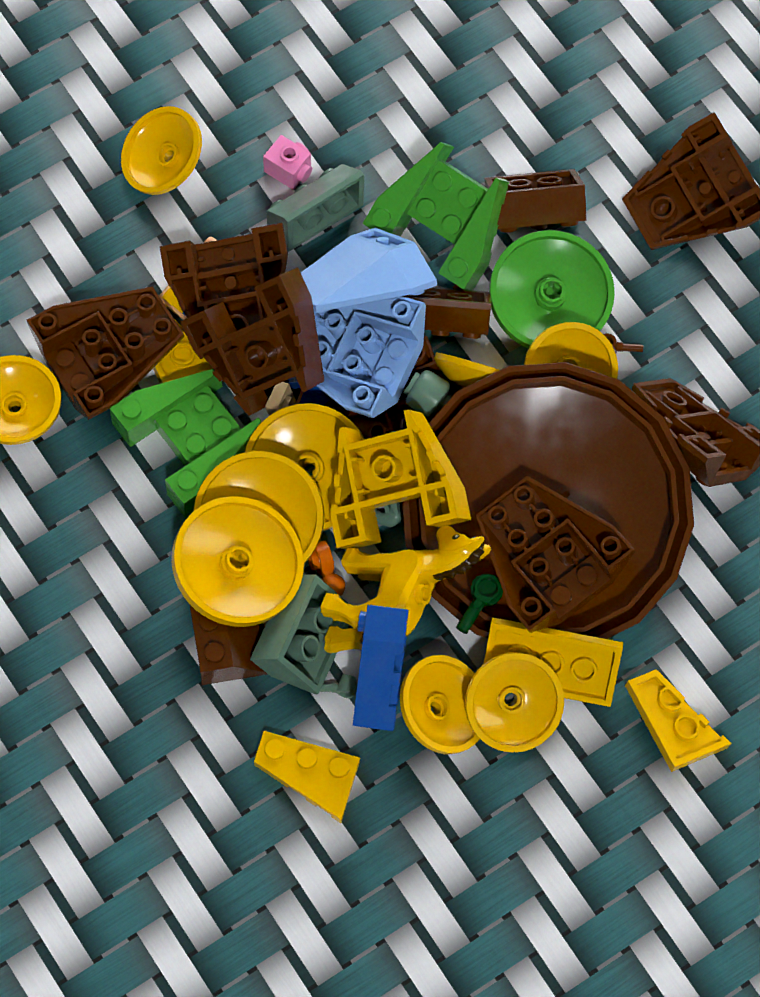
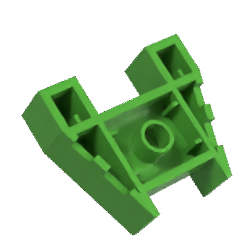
(450, 207)
(192, 426)

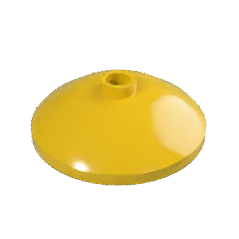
(161, 150)
(574, 344)
(461, 370)
(34, 390)
(442, 684)
(531, 714)

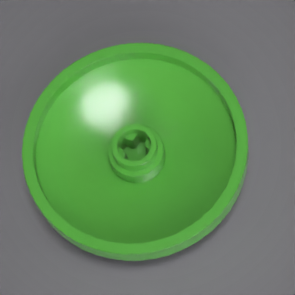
(548, 282)

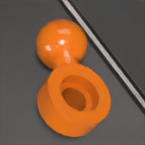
(324, 564)

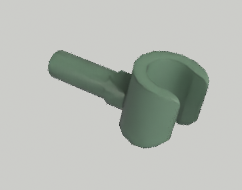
(346, 688)

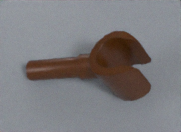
(620, 346)

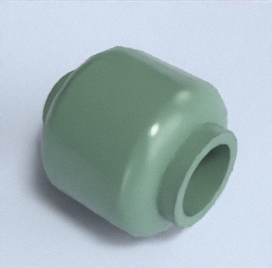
(427, 393)

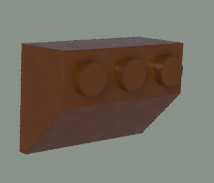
(541, 200)
(456, 311)
(224, 650)

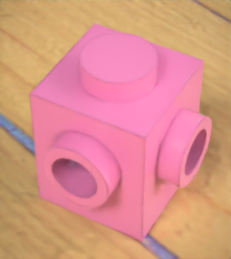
(288, 162)

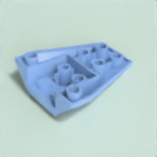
(366, 270)
(370, 352)

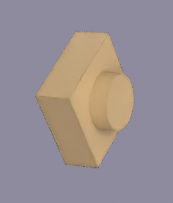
(280, 398)

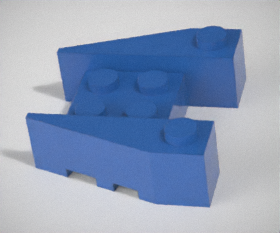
(380, 666)

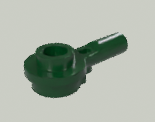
(485, 592)

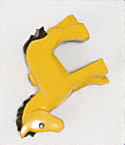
(404, 580)

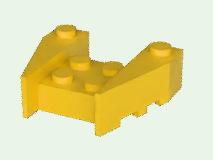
(389, 472)

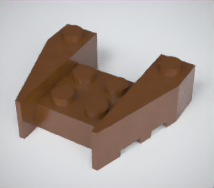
(265, 351)

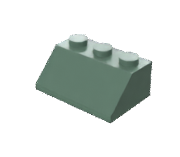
(318, 204)
(294, 639)

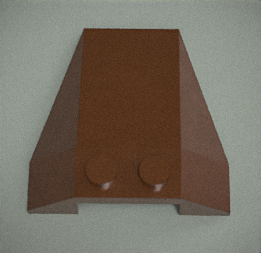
(695, 189)
(226, 272)
(710, 441)

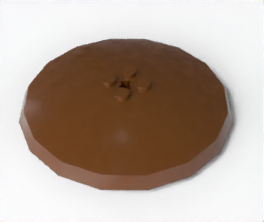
(587, 443)

